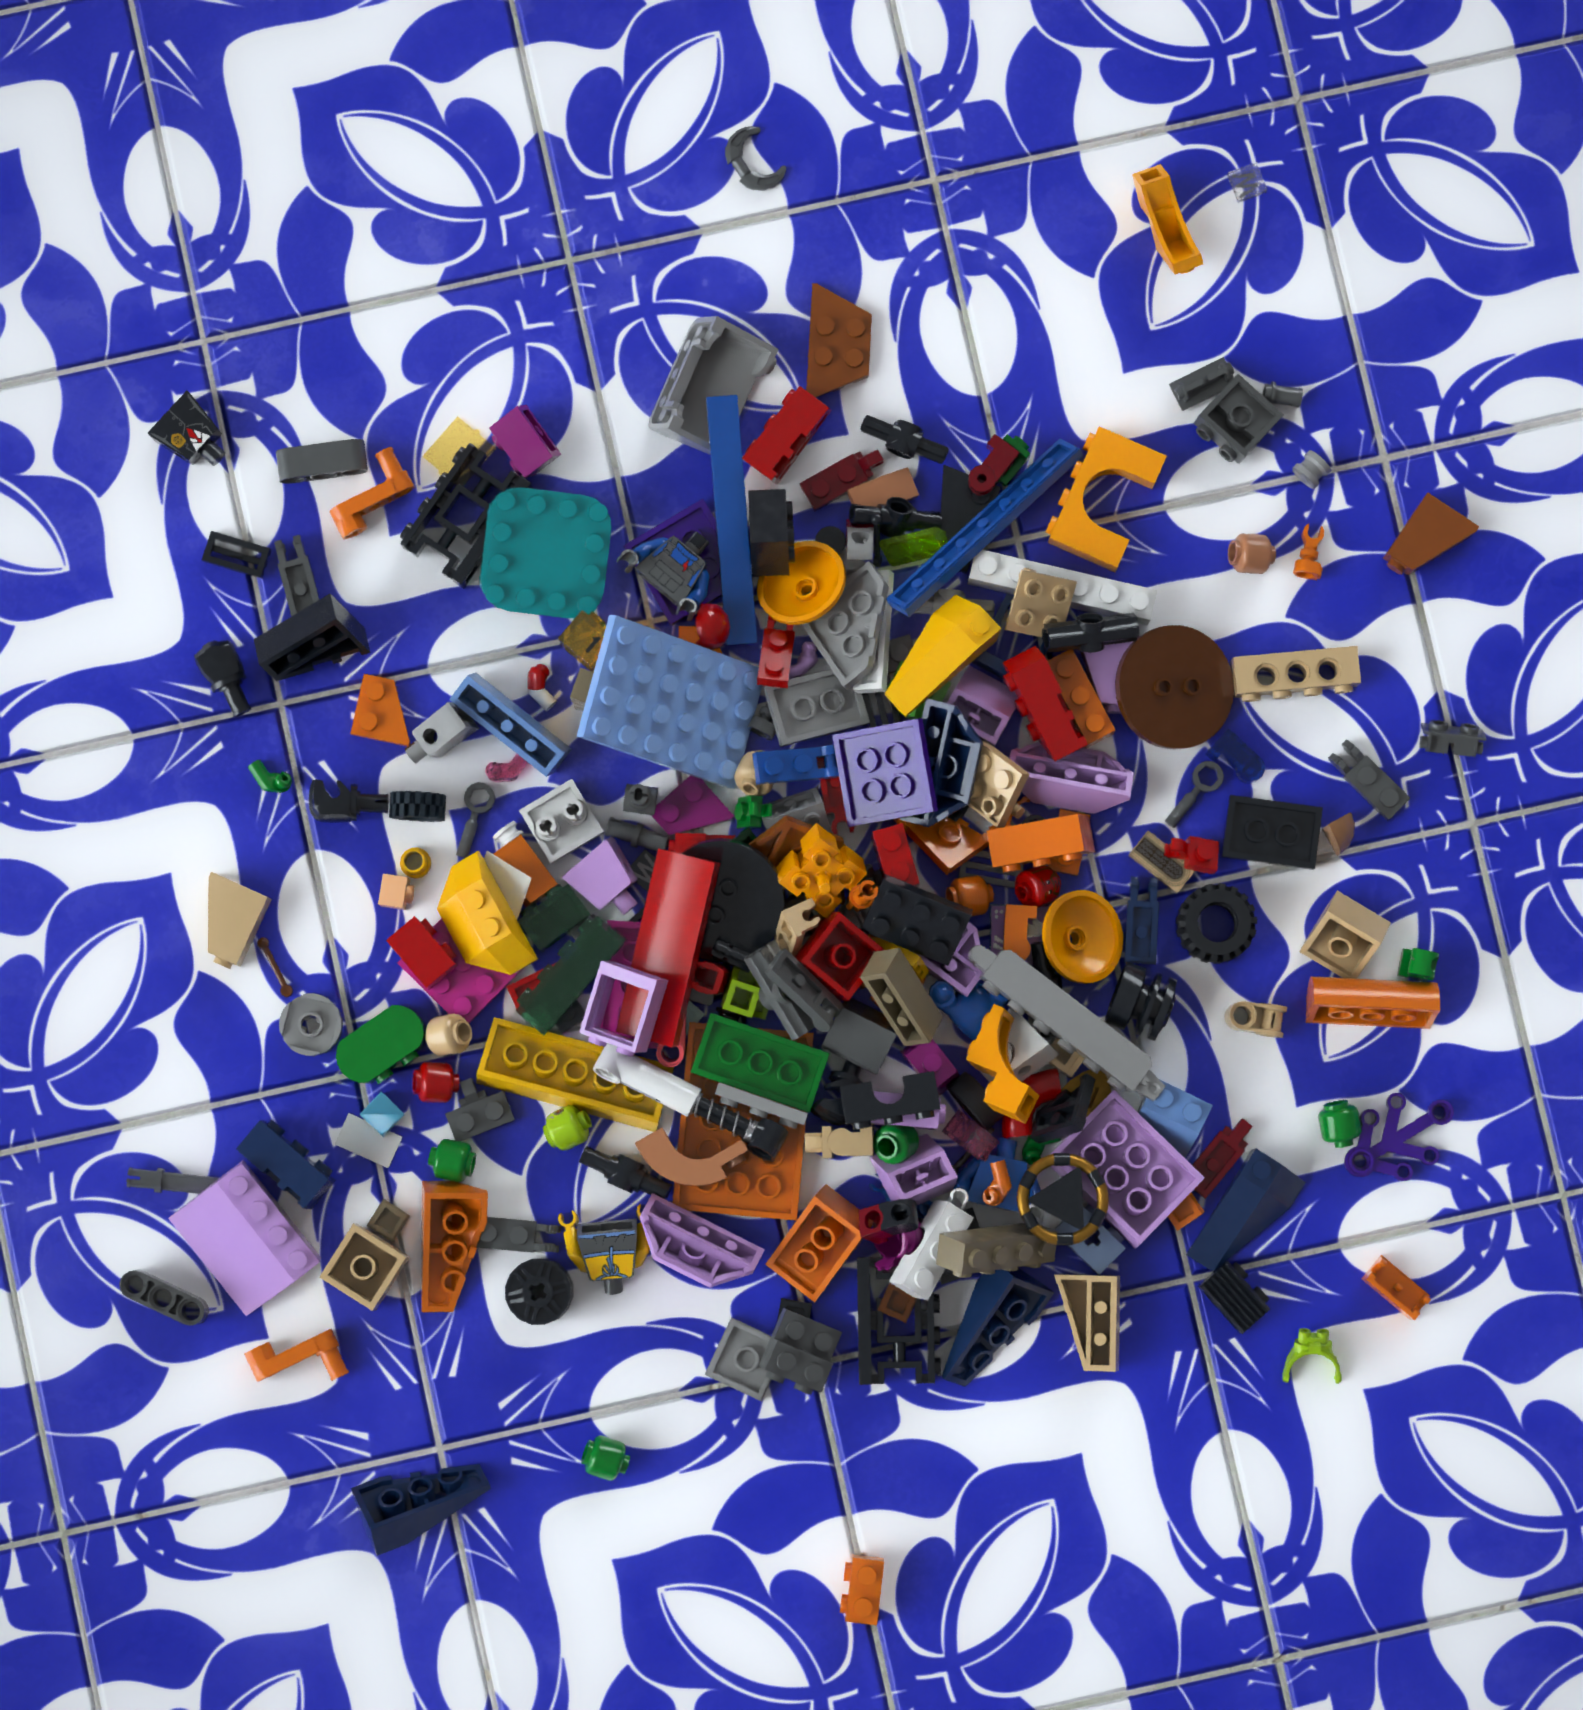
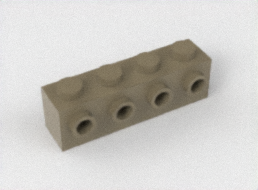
(992, 1249)

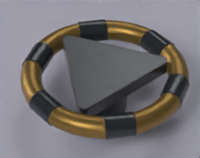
(1062, 1199)

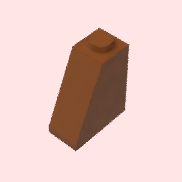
(1427, 535)

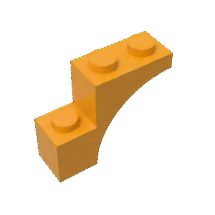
(1166, 221)
(990, 1056)

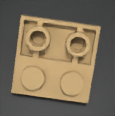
(997, 787)

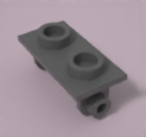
(1202, 383)
(1439, 736)

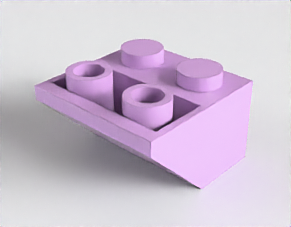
(984, 703)
(920, 1176)

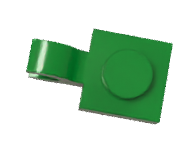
(750, 812)

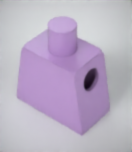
(604, 877)

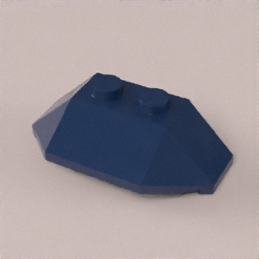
(953, 759)

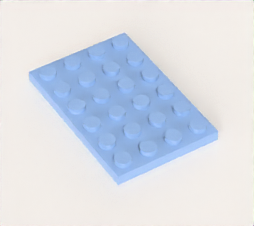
(670, 702)

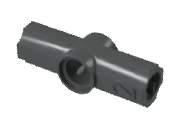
(773, 998)

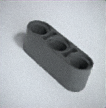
(321, 461)
(149, 1293)

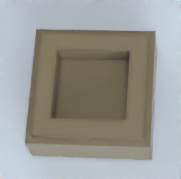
(388, 1220)

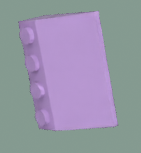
(1139, 1167)
(245, 1238)

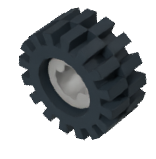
(417, 806)

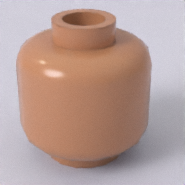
(1251, 553)

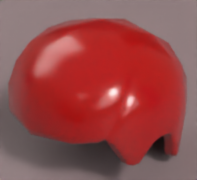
(712, 626)

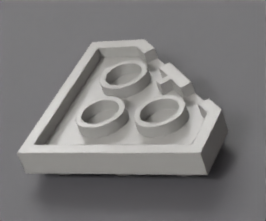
(851, 629)

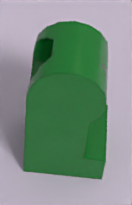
(1417, 964)

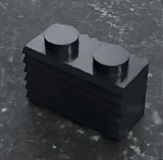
(1234, 1296)

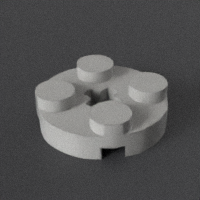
(296, 1034)

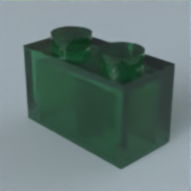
(553, 917)

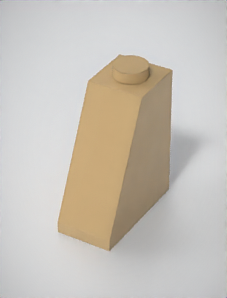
(232, 919)

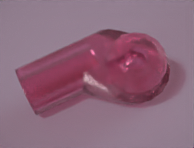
(505, 771)

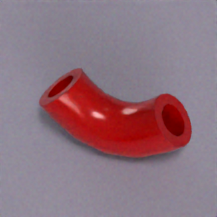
(1047, 1086)

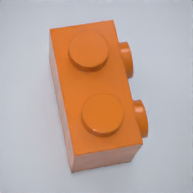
(864, 1589)

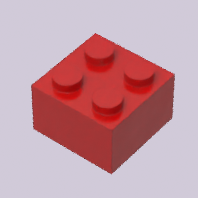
(838, 955)

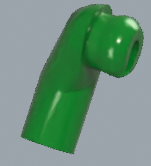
(270, 781)
(1032, 1150)

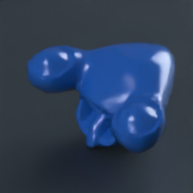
(962, 1010)

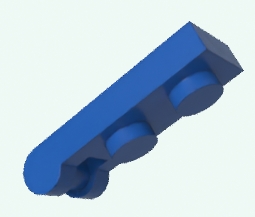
(794, 765)

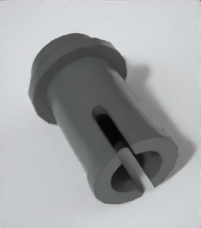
(1283, 394)

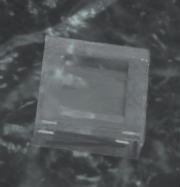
(1247, 182)

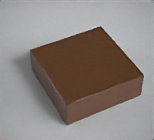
(897, 1303)

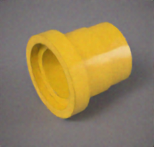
(420, 872)

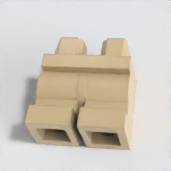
(840, 1142)

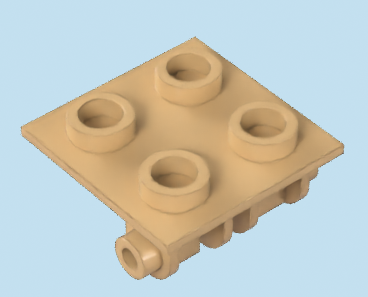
(1039, 601)

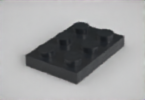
(1272, 832)
(916, 920)

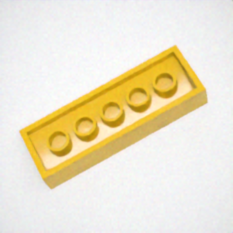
(561, 1074)

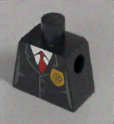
(188, 432)

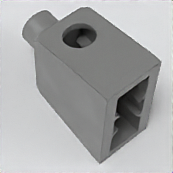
(451, 727)

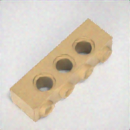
(1342, 660)

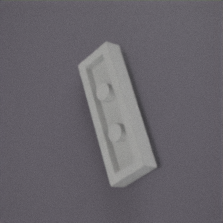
(760, 1106)

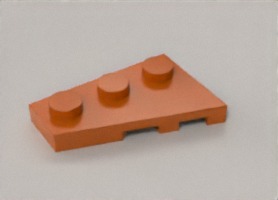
(947, 842)

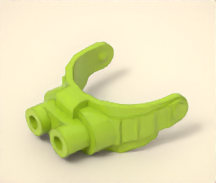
(1311, 1343)

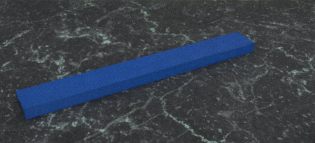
(731, 518)
(984, 527)

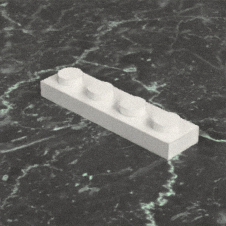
(877, 679)

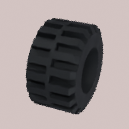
(1235, 904)

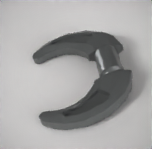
(749, 179)

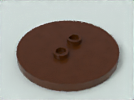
(1174, 687)

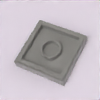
(739, 1358)

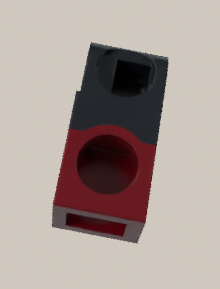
(888, 1220)

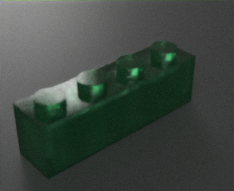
(571, 975)

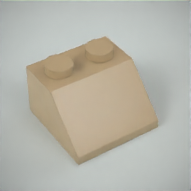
(1345, 936)

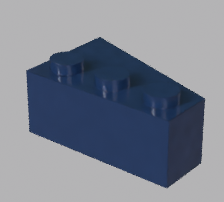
(287, 1163)

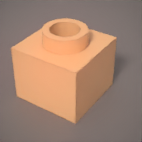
(395, 892)

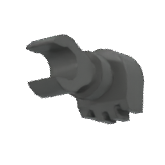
(762, 725)

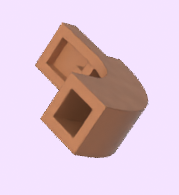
(674, 1166)

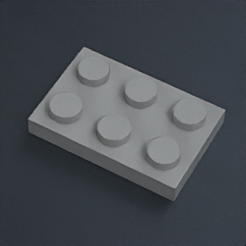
(814, 708)

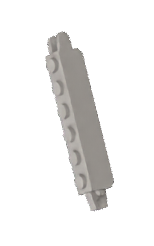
(1067, 1020)

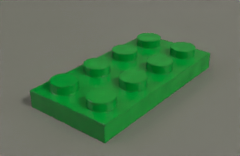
(759, 1062)

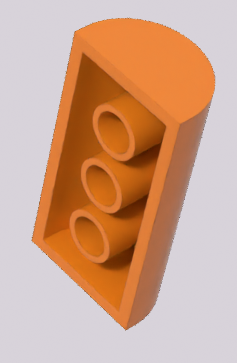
(1372, 1002)

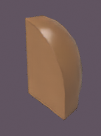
(1340, 833)

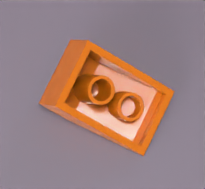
(818, 1243)

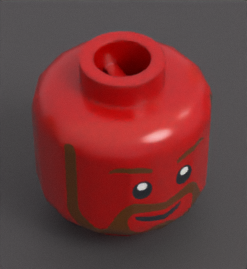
(1037, 886)

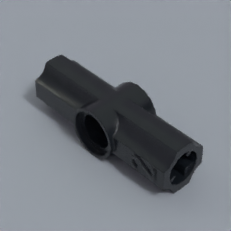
(1090, 632)

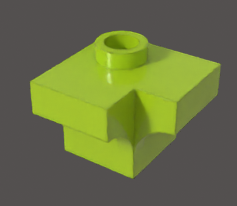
(743, 995)

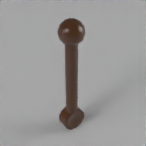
(286, 990)

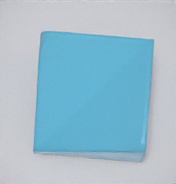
(382, 1114)

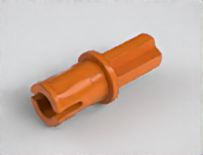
(862, 896)

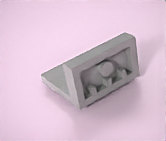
(803, 806)

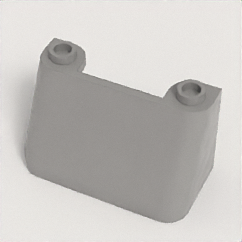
(710, 363)

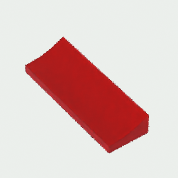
(670, 940)

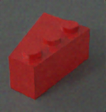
(786, 434)
(1042, 703)

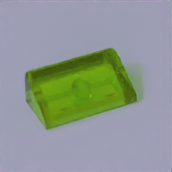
(913, 546)

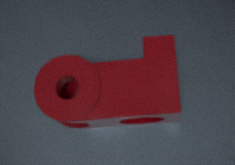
(988, 474)

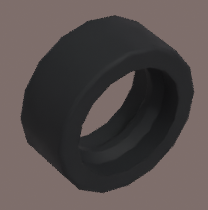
(970, 1097)

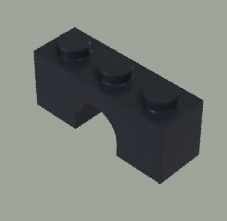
(918, 1098)

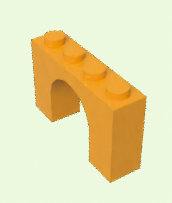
(1106, 455)

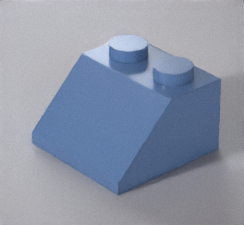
(1176, 1116)

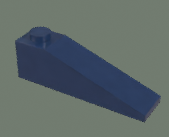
(1249, 1205)

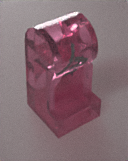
(970, 1136)

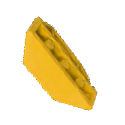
(482, 919)

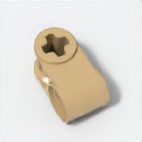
(1262, 1018)

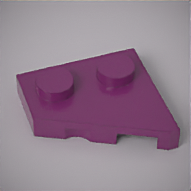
(690, 807)

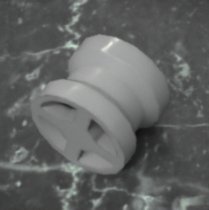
(1311, 469)

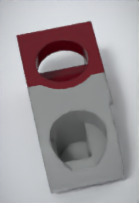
(859, 541)

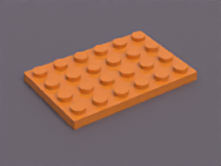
(753, 1185)

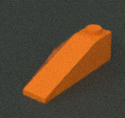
(450, 1230)

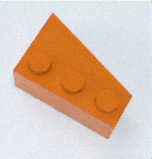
(1040, 842)

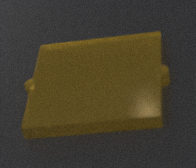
(451, 440)

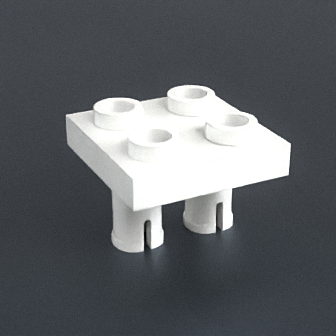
(561, 821)

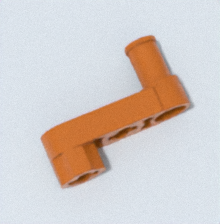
(349, 513)
(266, 1363)

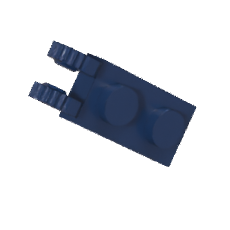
(1141, 925)

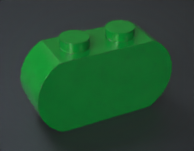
(381, 1045)

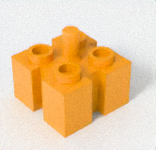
(821, 870)

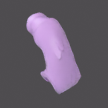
(805, 662)

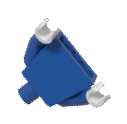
(978, 1176)

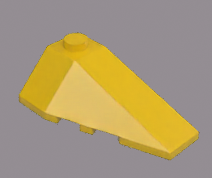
(946, 645)

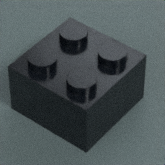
(771, 532)

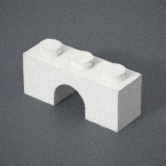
(918, 1271)

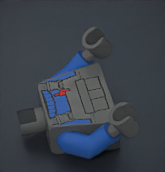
(673, 569)

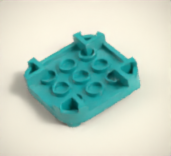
(545, 552)

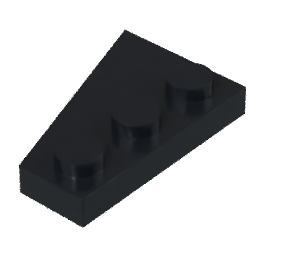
(960, 504)

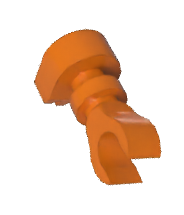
(1307, 566)

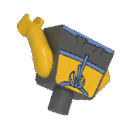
(606, 1249)

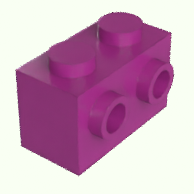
(524, 441)

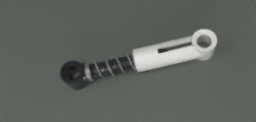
(763, 1137)

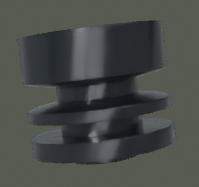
(1141, 1001)
(557, 1285)

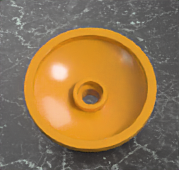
(815, 570)
(1094, 934)

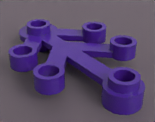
(1393, 1140)

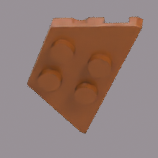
(836, 342)
(784, 837)

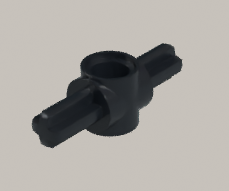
(904, 439)

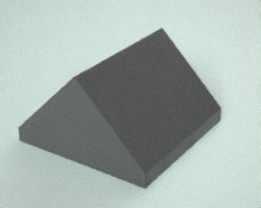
(860, 1035)

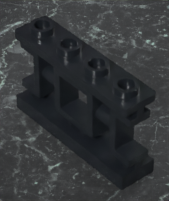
(445, 501)
(873, 1320)

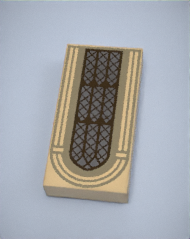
(1150, 855)

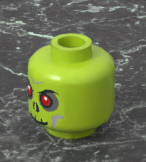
(567, 1127)

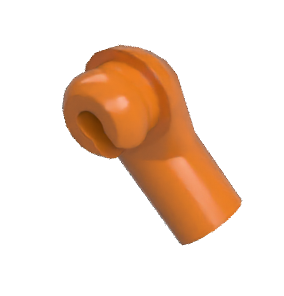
(999, 1186)

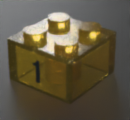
(584, 638)

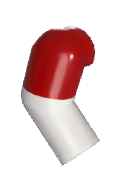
(536, 686)

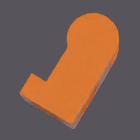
(1015, 928)

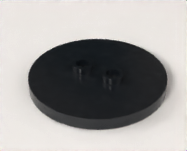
(744, 899)

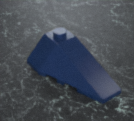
(994, 1313)
(408, 1507)

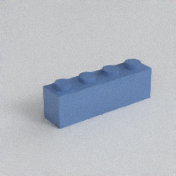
(510, 724)

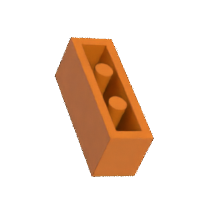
(1081, 698)

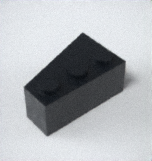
(310, 638)

